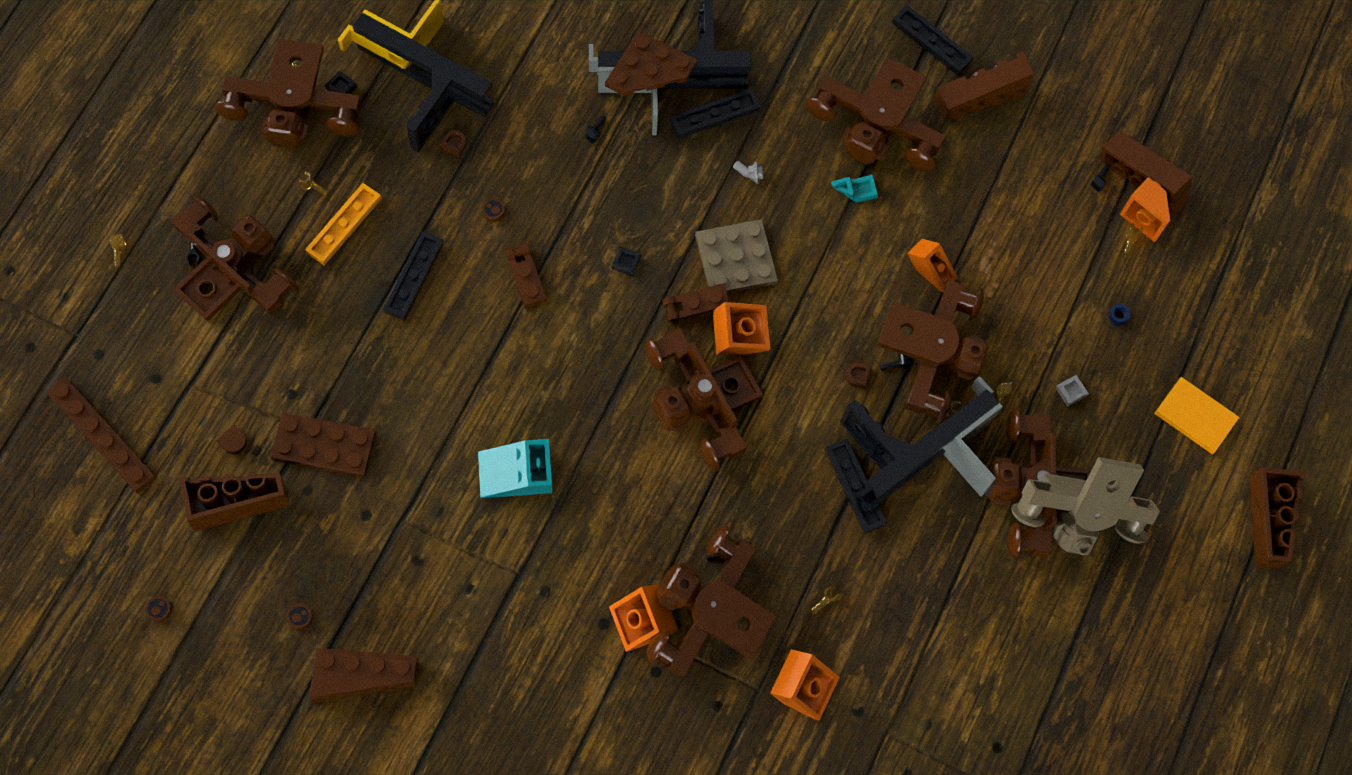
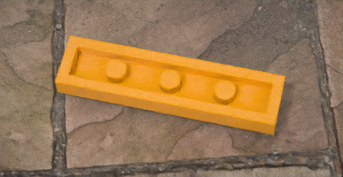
(343, 224)

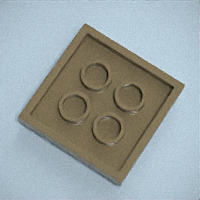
(736, 256)

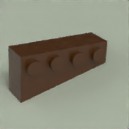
(985, 88)
(1139, 162)
(231, 498)
(1274, 514)
(355, 673)

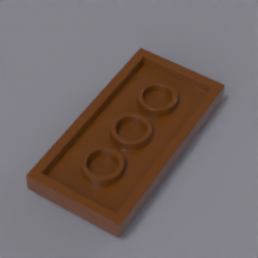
(323, 444)

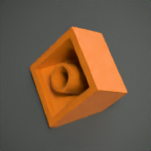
(1148, 209)
(741, 329)
(641, 617)
(805, 684)

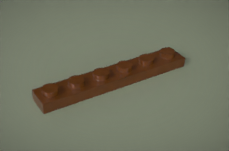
(101, 435)

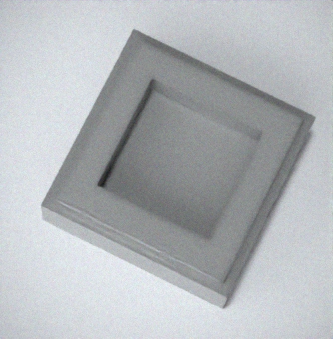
(1072, 390)

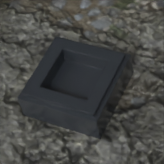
(340, 83)
(626, 261)

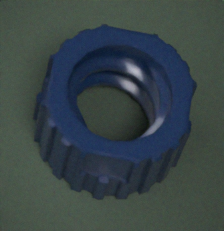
(1124, 310)

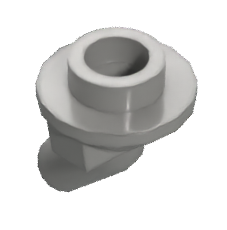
(754, 172)

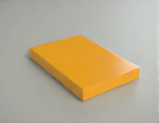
(1196, 415)

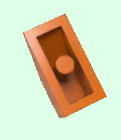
(932, 263)

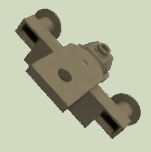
(1091, 505)

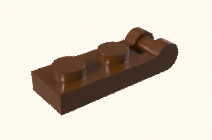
(526, 276)
(695, 302)

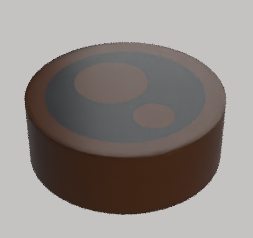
(493, 210)
(158, 609)
(299, 617)

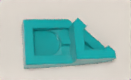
(856, 189)

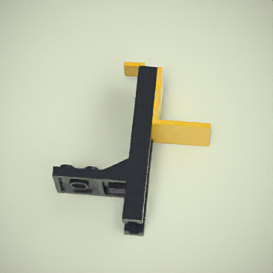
(411, 56)

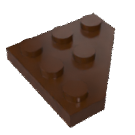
(649, 66)

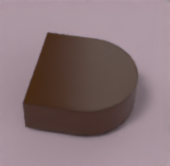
(454, 142)
(858, 375)
(233, 440)

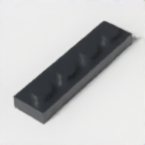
(932, 40)
(715, 113)
(413, 276)
(853, 482)

